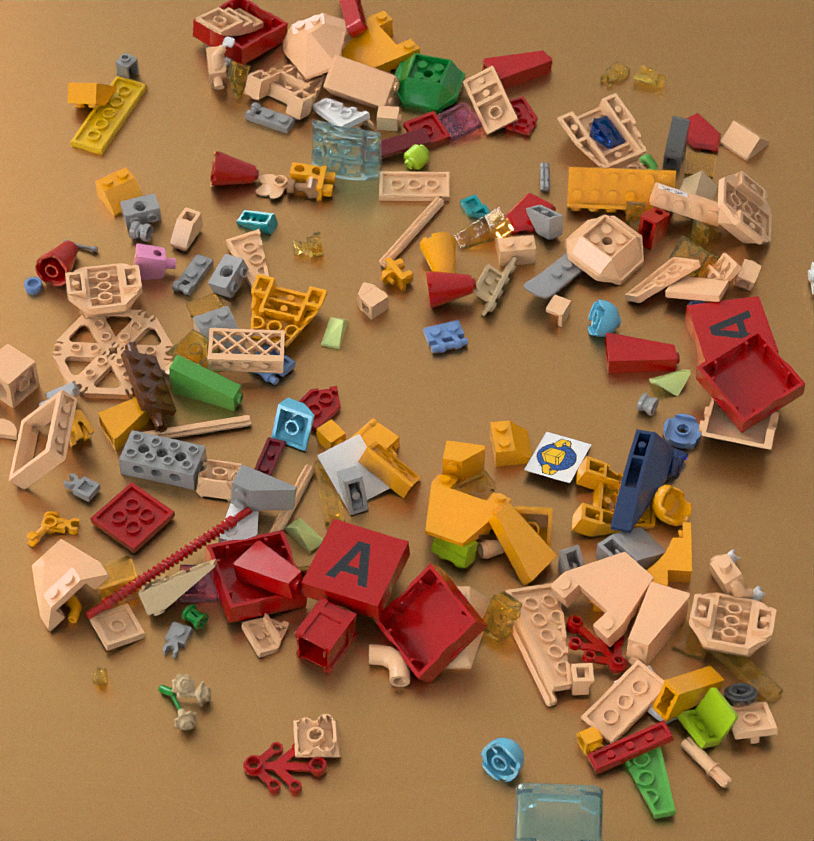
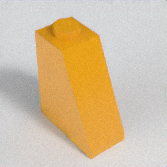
(121, 420)

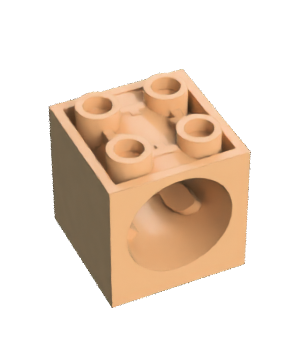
(17, 376)

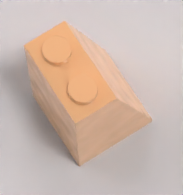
(360, 83)
(656, 622)

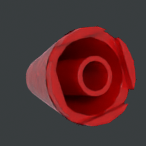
(231, 171)
(57, 262)
(447, 287)

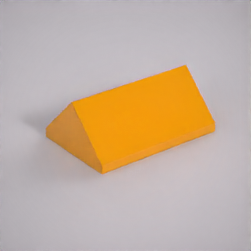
(389, 469)

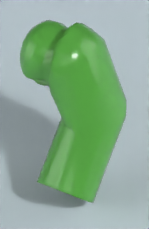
(649, 160)

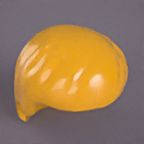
(671, 505)

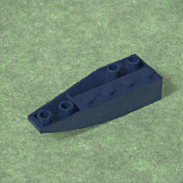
(643, 475)

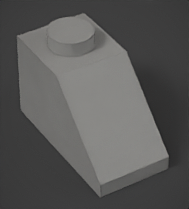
(546, 221)
(353, 490)

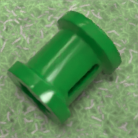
(195, 617)

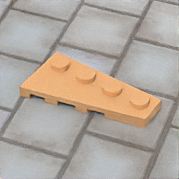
(250, 249)
(664, 276)

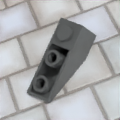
(676, 143)

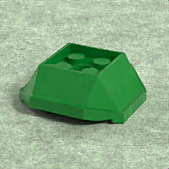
(428, 83)

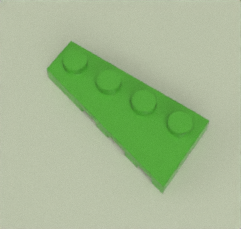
(652, 781)

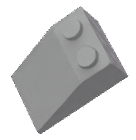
(217, 319)
(261, 491)

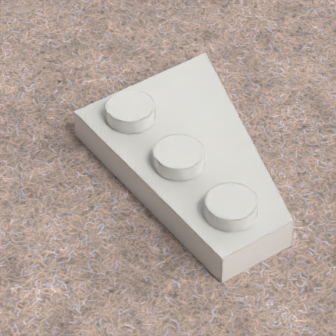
(339, 115)

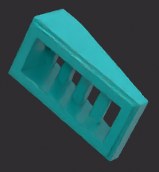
(267, 226)

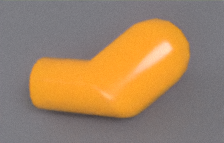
(75, 607)

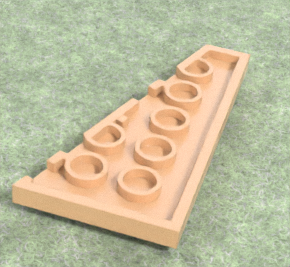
(545, 633)

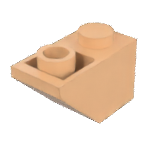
(186, 229)

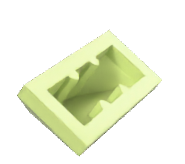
(334, 332)
(672, 382)
(304, 535)

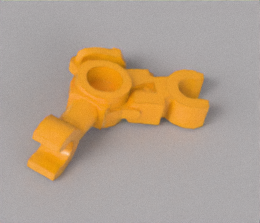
(51, 524)

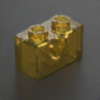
(501, 606)

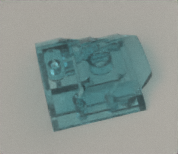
(346, 151)

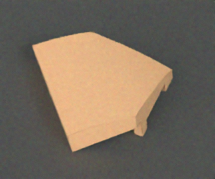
(724, 269)
(265, 634)

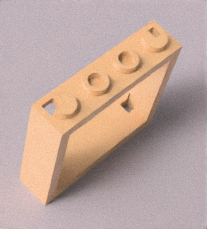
(58, 411)

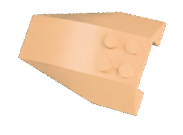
(622, 156)

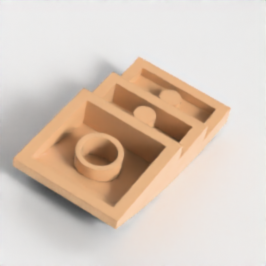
(230, 21)
(490, 100)

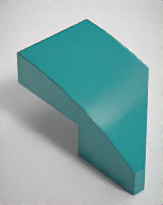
(473, 207)

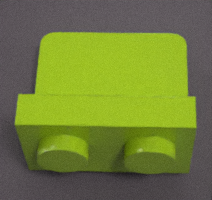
(710, 719)

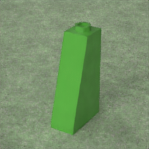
(203, 384)

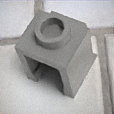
(125, 64)

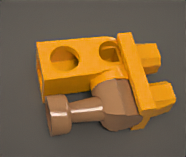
(311, 180)

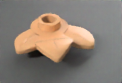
(272, 185)

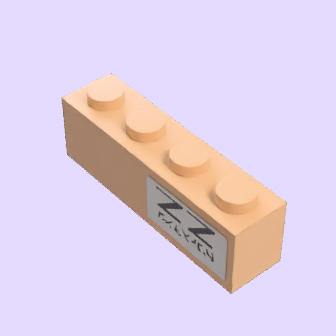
(684, 203)

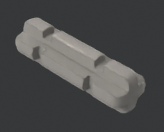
(545, 176)

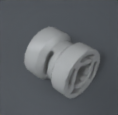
(140, 231)

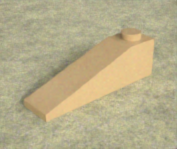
(164, 591)

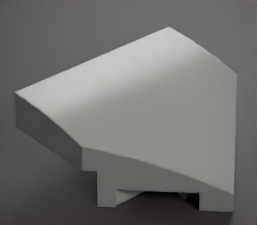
(70, 388)

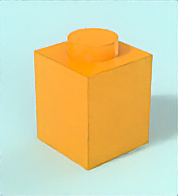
(330, 435)

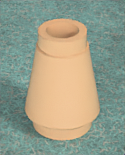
(489, 548)

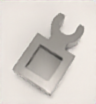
(82, 488)
(176, 637)

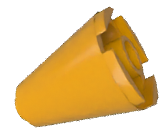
(439, 252)

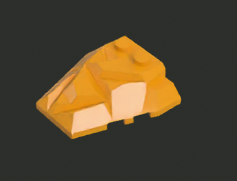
(283, 308)

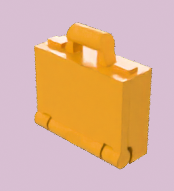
(375, 431)

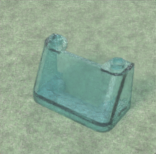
(558, 812)

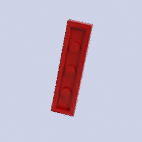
(630, 747)

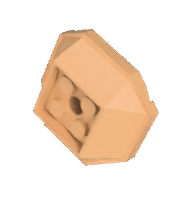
(744, 209)
(606, 249)
(104, 289)
(731, 623)

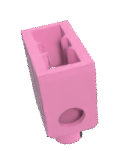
(152, 261)

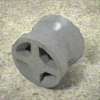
(647, 404)

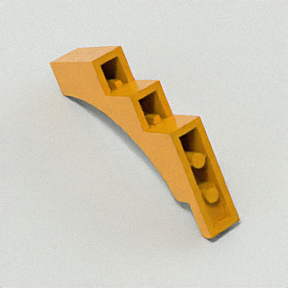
(673, 565)

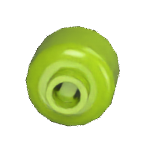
(416, 157)

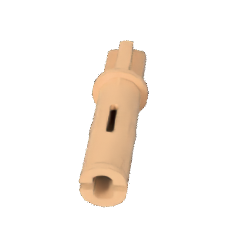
(700, 756)

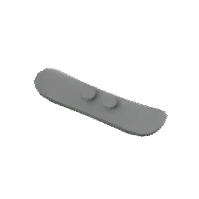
(553, 278)

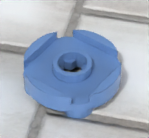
(682, 440)

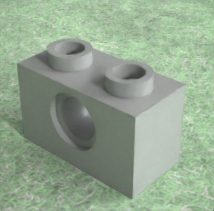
(141, 209)
(228, 276)

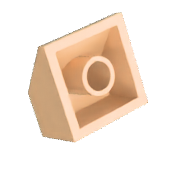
(516, 246)

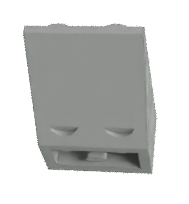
(636, 544)

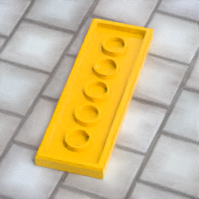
(107, 120)

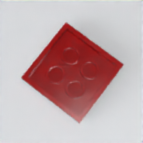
(132, 517)

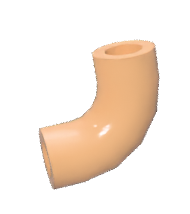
(392, 659)

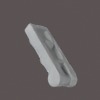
(269, 118)
(193, 275)

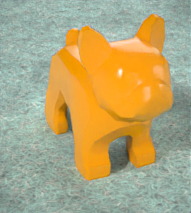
(80, 428)

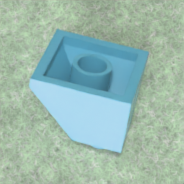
(293, 423)

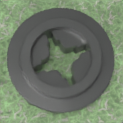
(741, 693)

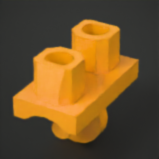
(394, 275)

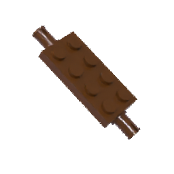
(148, 385)

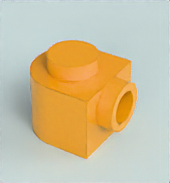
(590, 740)

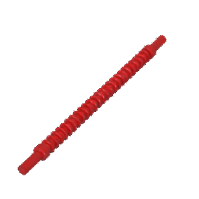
(108, 602)

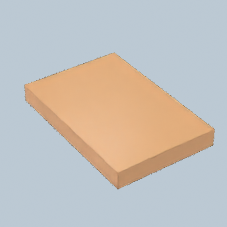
(697, 289)

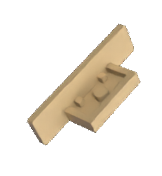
(491, 282)

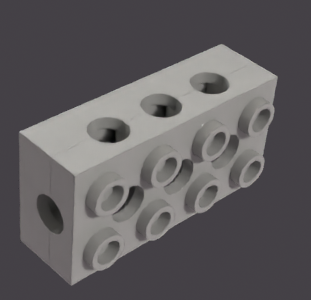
(162, 459)

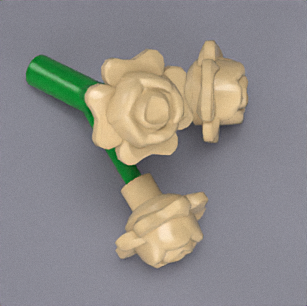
(184, 687)

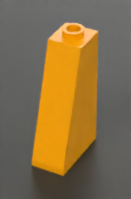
(520, 542)
(685, 691)

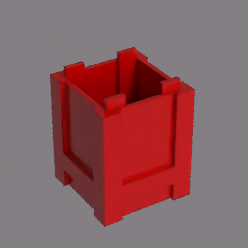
(326, 634)

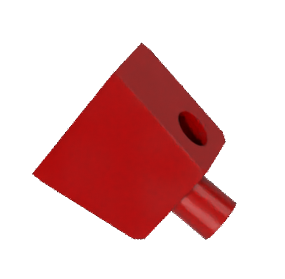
(656, 222)

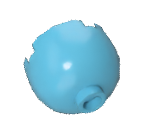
(604, 318)
(503, 759)

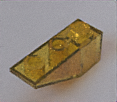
(484, 230)

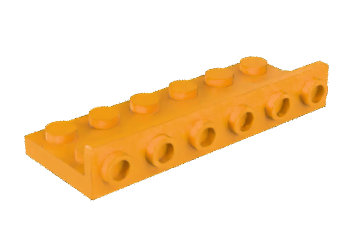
(613, 187)

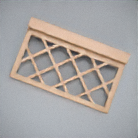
(245, 361)

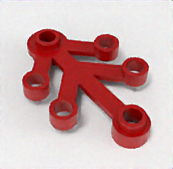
(615, 661)
(281, 767)

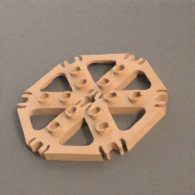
(99, 353)

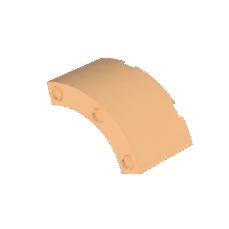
(719, 426)

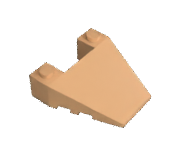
(288, 87)
(613, 584)

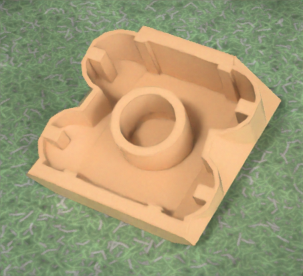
(217, 479)
(317, 737)

